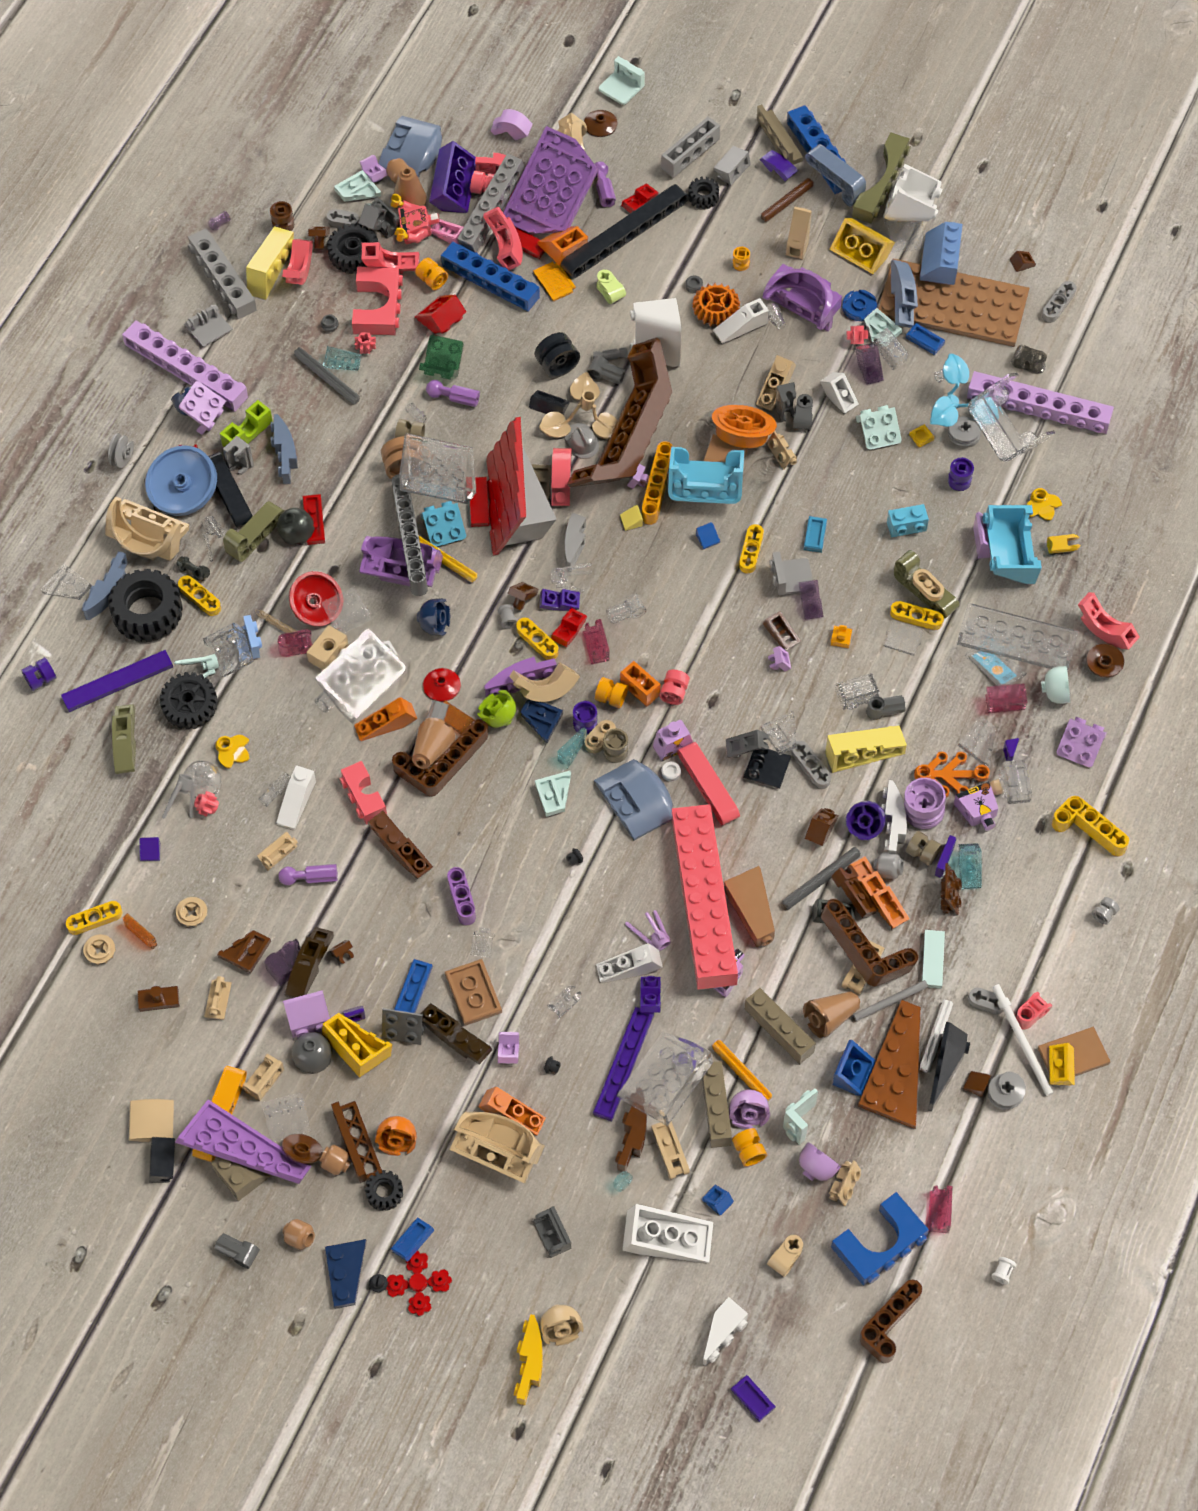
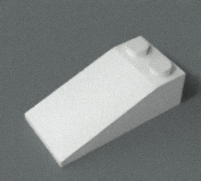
(667, 1234)

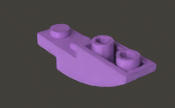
(526, 667)

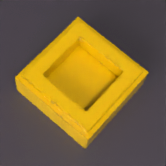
(921, 435)

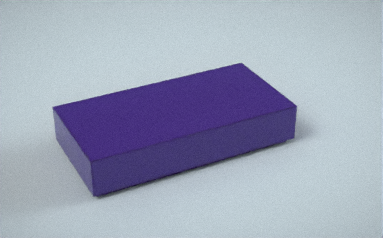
(945, 857)
(753, 1398)

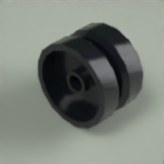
(557, 354)

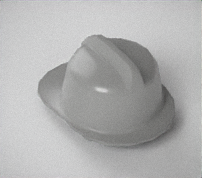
(582, 441)

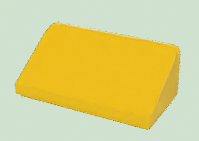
(1061, 1064)

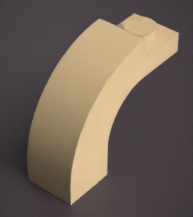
(548, 689)

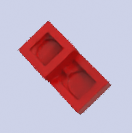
(641, 196)
(569, 627)

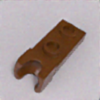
(854, 891)

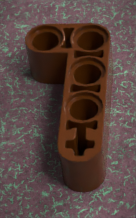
(894, 1316)

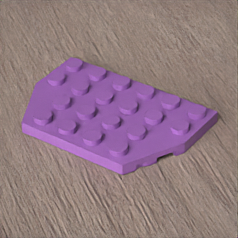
(551, 185)

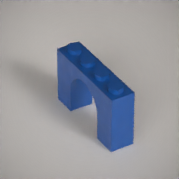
(868, 1264)

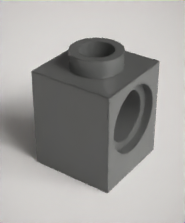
(372, 215)

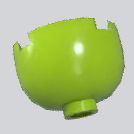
(498, 709)

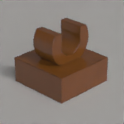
(340, 949)

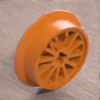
(743, 425)

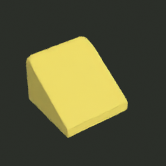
(632, 518)

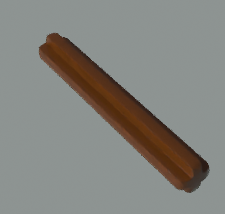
(787, 199)

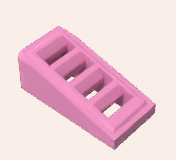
(447, 236)

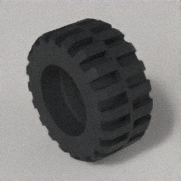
(141, 585)

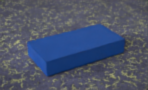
(925, 339)
(412, 1239)

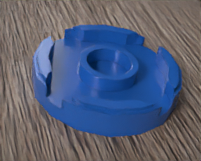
(858, 304)

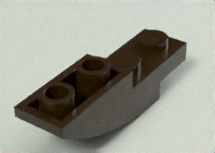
(307, 962)
(454, 1034)

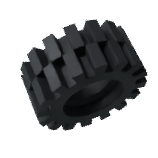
(703, 200)
(384, 1178)

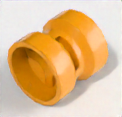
(741, 258)

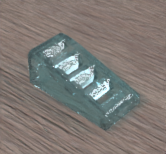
(341, 364)
(569, 751)

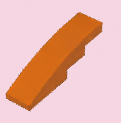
(882, 895)

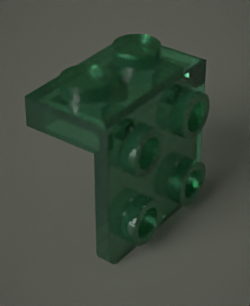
(442, 357)

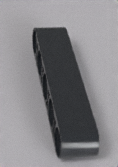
(230, 492)

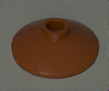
(601, 123)
(1108, 654)
(302, 1148)

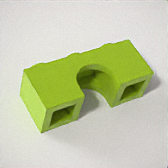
(257, 419)

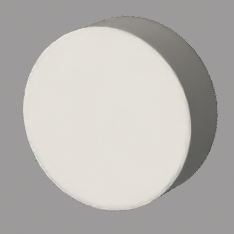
(671, 771)

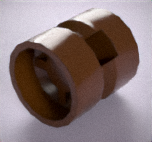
(282, 215)

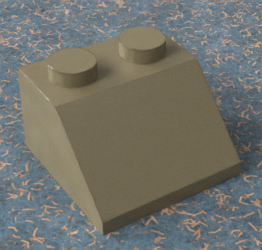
(237, 1177)

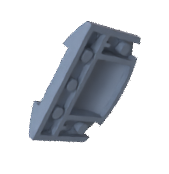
(413, 142)
(637, 797)

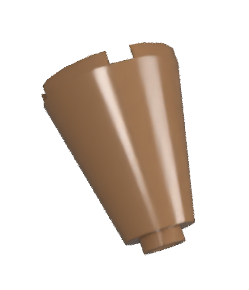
(409, 187)
(432, 742)
(830, 1012)

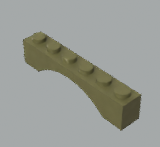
(868, 202)

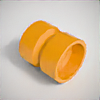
(431, 273)
(611, 692)
(750, 1149)

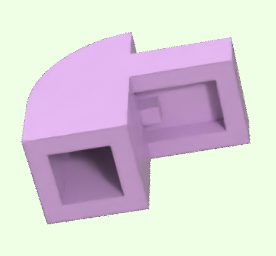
(512, 122)

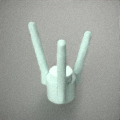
(208, 663)

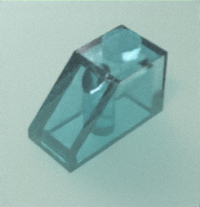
(970, 865)

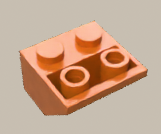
(562, 243)

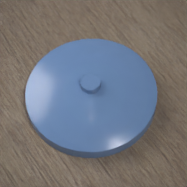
(181, 480)

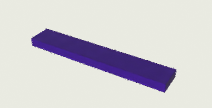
(117, 681)
(623, 1064)

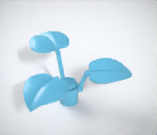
(944, 410)

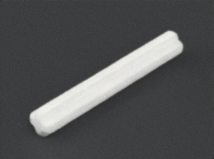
(936, 1036)

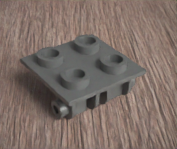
(402, 1026)

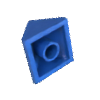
(853, 1069)

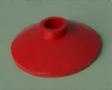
(441, 691)

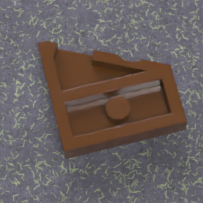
(246, 951)

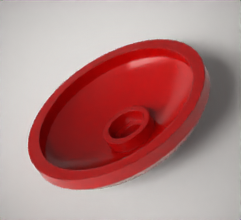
(313, 586)

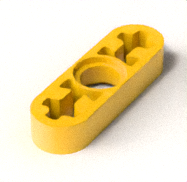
(750, 542)
(201, 603)
(918, 622)
(536, 631)
(95, 910)

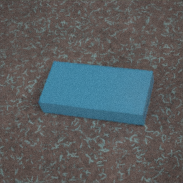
(815, 534)

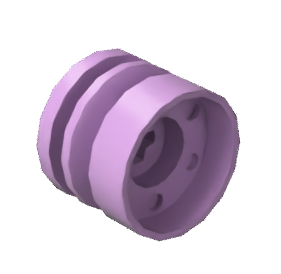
(924, 803)

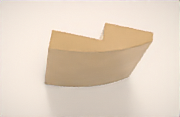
(150, 1119)

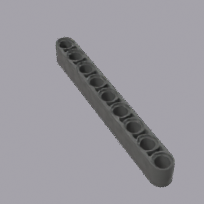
(410, 539)

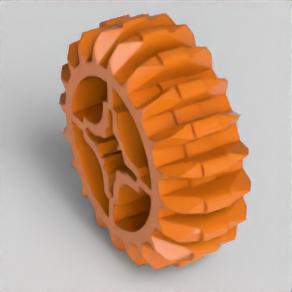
(716, 298)

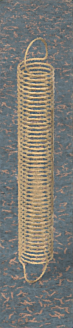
(275, 622)

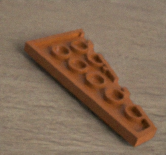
(894, 1078)

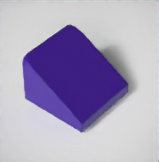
(1010, 748)
(150, 848)
(355, 1014)

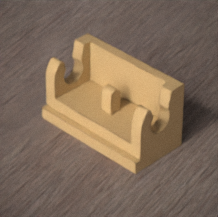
(263, 1077)

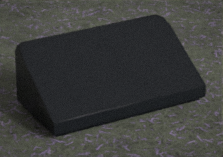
(548, 403)

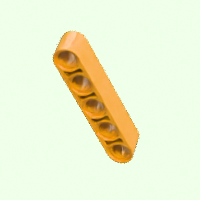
(660, 474)
(226, 1097)

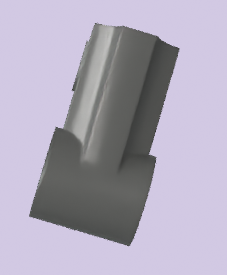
(601, 368)
(886, 706)
(241, 1252)

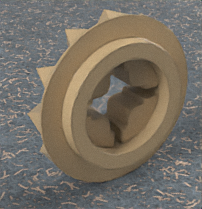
(191, 903)
(99, 941)

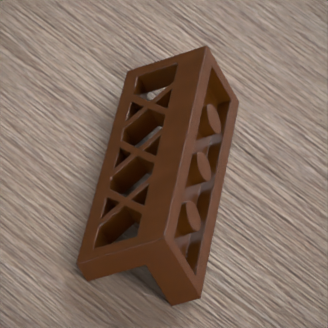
(349, 1140)

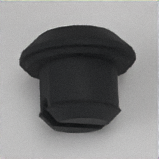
(574, 857)
(552, 1065)
(378, 1283)

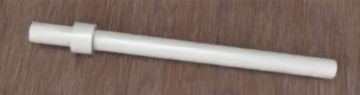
(1004, 1004)

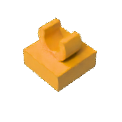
(841, 636)

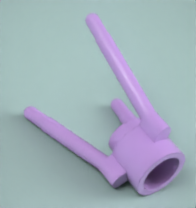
(659, 938)

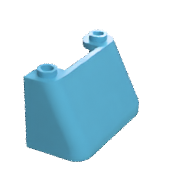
(704, 479)
(1011, 542)

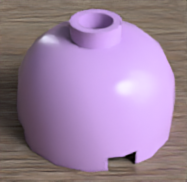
(749, 1109)
(817, 1164)

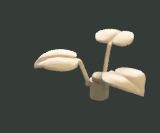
(587, 392)

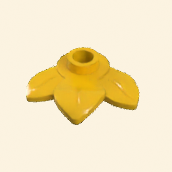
(1044, 506)
(234, 752)

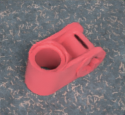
(1034, 1009)

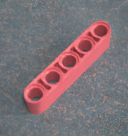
(708, 783)

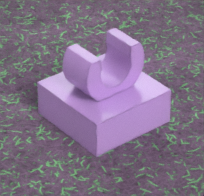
(639, 478)
(781, 659)

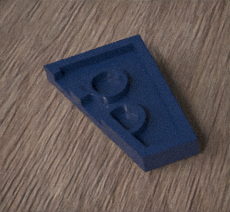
(344, 1269)

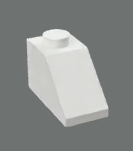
(839, 391)

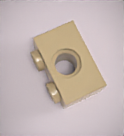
(328, 639)

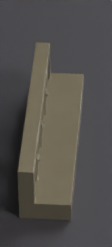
(778, 135)

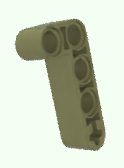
(244, 542)
(904, 571)

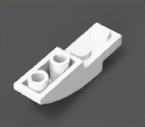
(894, 816)

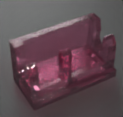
(596, 643)
(1006, 698)
(940, 1209)

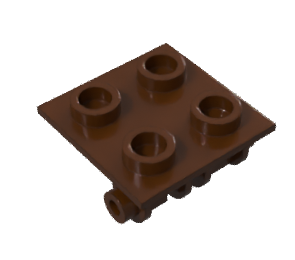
(950, 891)

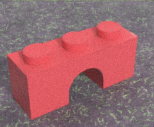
(355, 779)

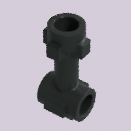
(198, 572)

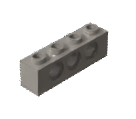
(690, 147)

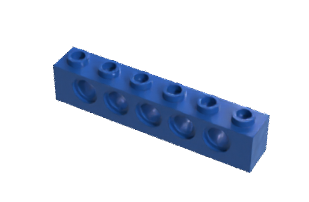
(810, 134)
(490, 276)

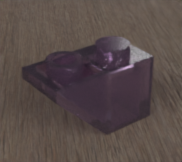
(869, 363)
(282, 962)

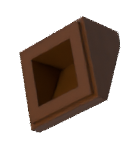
(1022, 260)
(977, 1083)

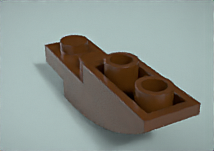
(399, 846)
(635, 1127)

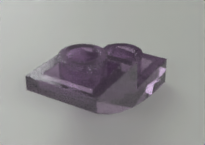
(810, 599)

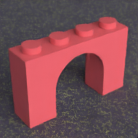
(384, 319)

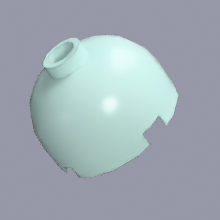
(1057, 685)

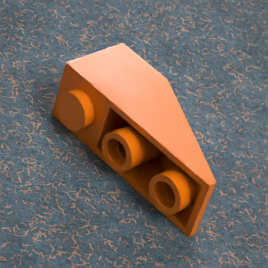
(387, 719)
(503, 1104)

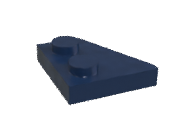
(541, 717)

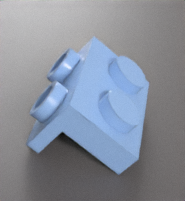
(255, 642)

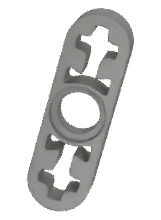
(1059, 308)
(811, 773)

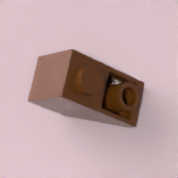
(821, 826)

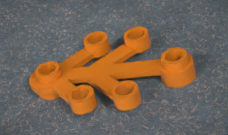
(948, 772)

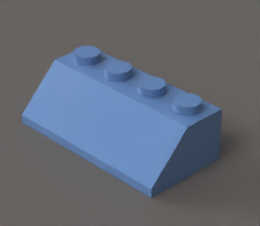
(941, 253)

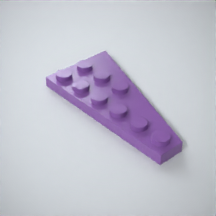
(229, 1138)

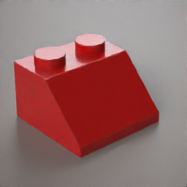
(442, 313)

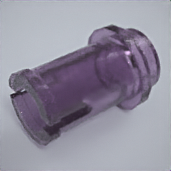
(216, 222)

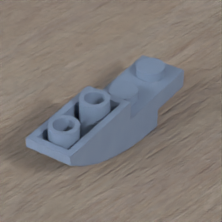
(905, 293)
(284, 448)
(101, 590)

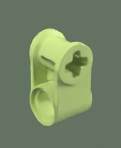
(610, 286)

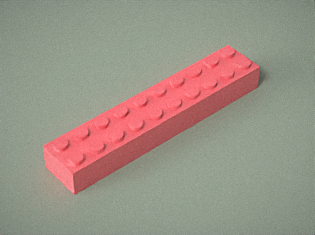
(704, 897)

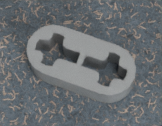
(342, 218)
(985, 1002)

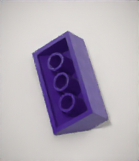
(453, 179)

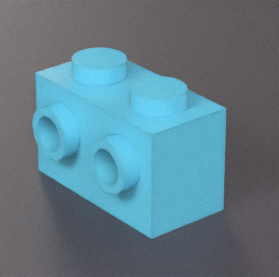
(907, 520)

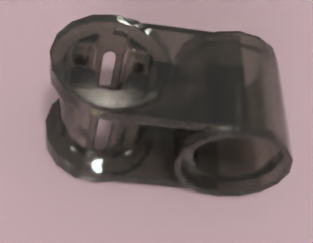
(1028, 358)

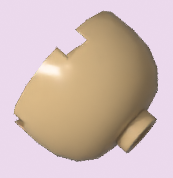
(561, 1325)

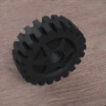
(346, 246)
(184, 688)

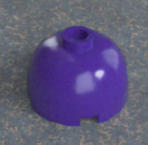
(865, 820)

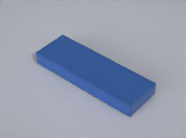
(414, 986)

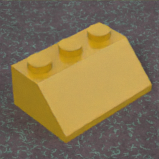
(861, 245)

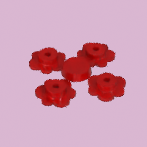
(418, 1283)

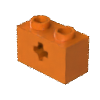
(640, 683)

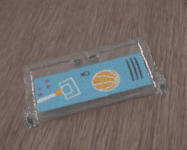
(1000, 670)

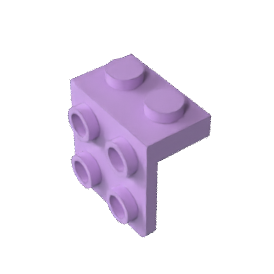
(202, 406)
(1081, 742)

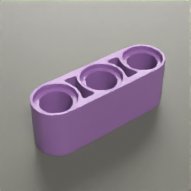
(461, 904)

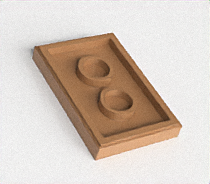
(473, 992)
(1088, 1051)

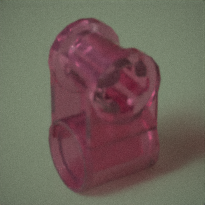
(296, 643)

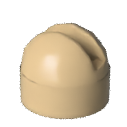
(996, 787)

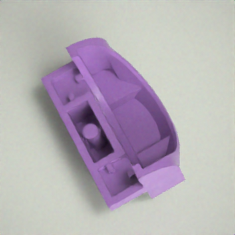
(808, 298)
(386, 560)

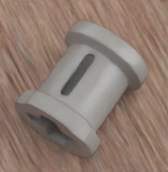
(507, 616)

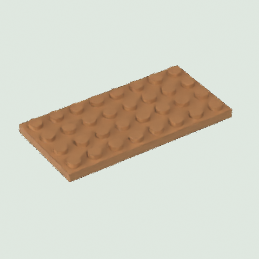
(969, 308)

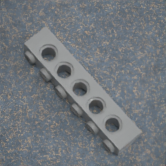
(494, 196)
(222, 274)

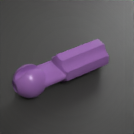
(604, 186)
(455, 393)
(311, 874)

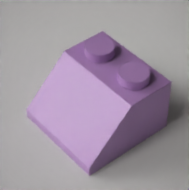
(306, 1013)

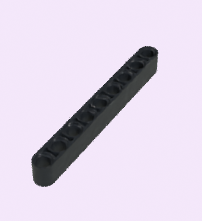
(624, 231)

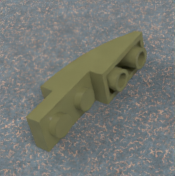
(123, 738)

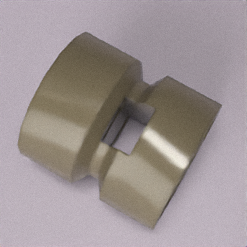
(405, 426)
(615, 745)
(928, 853)

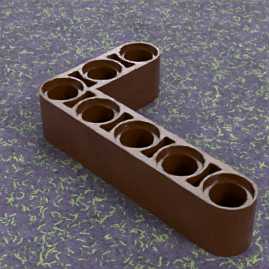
(445, 762)
(861, 952)

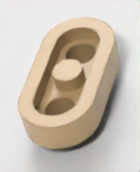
(929, 585)
(598, 734)

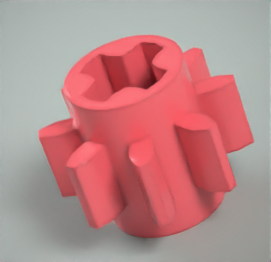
(857, 334)
(365, 343)
(206, 803)

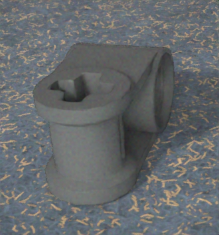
(803, 412)

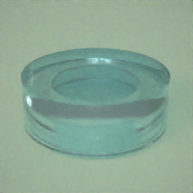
(622, 1181)

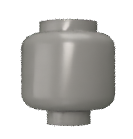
(889, 865)

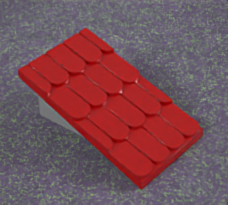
(516, 498)

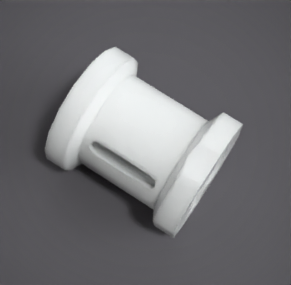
(1003, 1270)

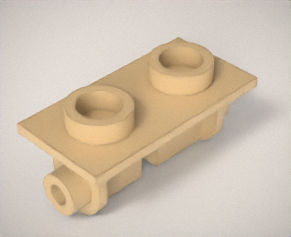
(780, 450)
(277, 850)
(218, 998)
(849, 1174)

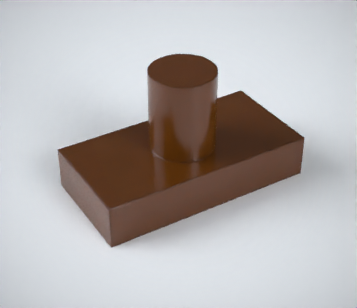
(318, 233)
(522, 592)
(158, 998)

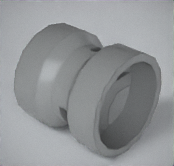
(1106, 909)

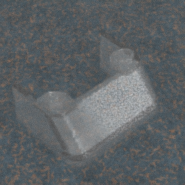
(997, 426)

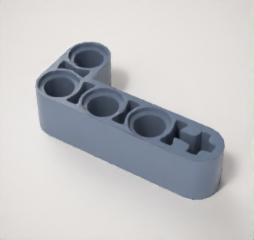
(838, 172)

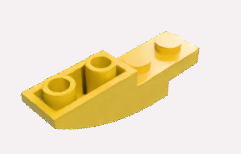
(531, 1353)

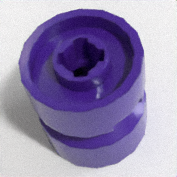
(960, 474)
(45, 671)
(584, 716)

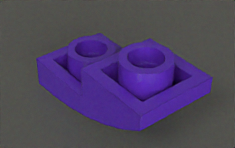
(780, 164)
(559, 600)
(650, 994)

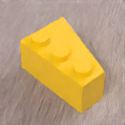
(355, 1045)

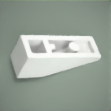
(296, 797)

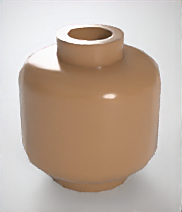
(394, 167)
(335, 1160)
(298, 1234)

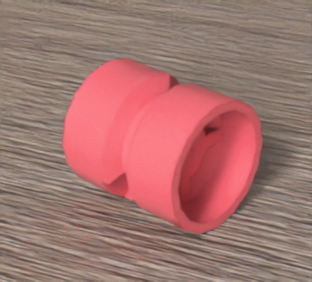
(480, 182)
(674, 687)

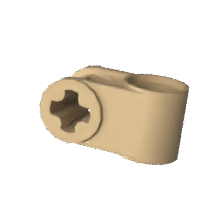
(784, 1257)

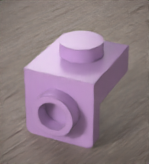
(373, 169)
(508, 1047)

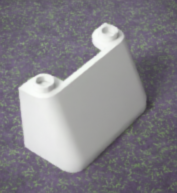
(913, 196)
(662, 321)

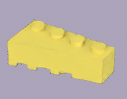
(268, 262)
(864, 747)

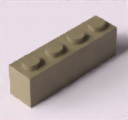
(779, 1026)
(716, 1106)

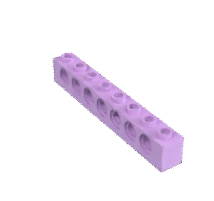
(184, 364)
(1044, 404)

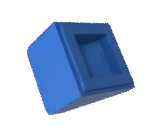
(707, 535)
(718, 1199)

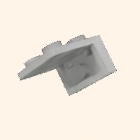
(789, 573)

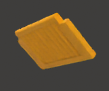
(554, 280)

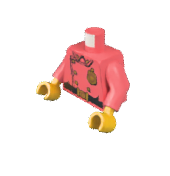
(414, 221)

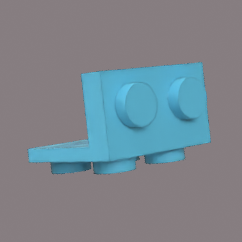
(443, 524)

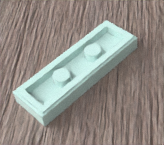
(933, 958)

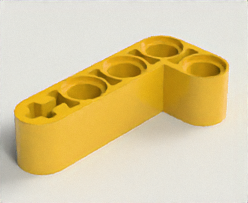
(1116, 846)

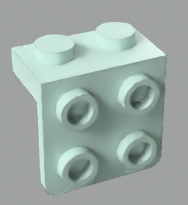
(623, 82)
(879, 427)
(794, 1125)

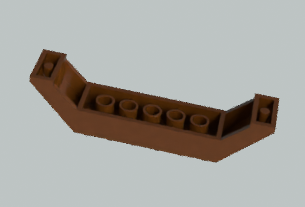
(636, 421)

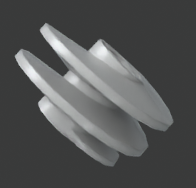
(965, 432)
(120, 450)
(1015, 1087)

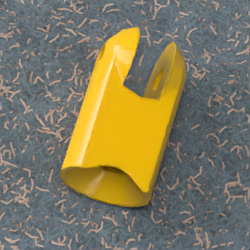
(1059, 543)

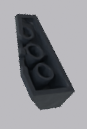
(950, 1056)

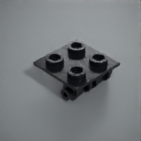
(767, 767)

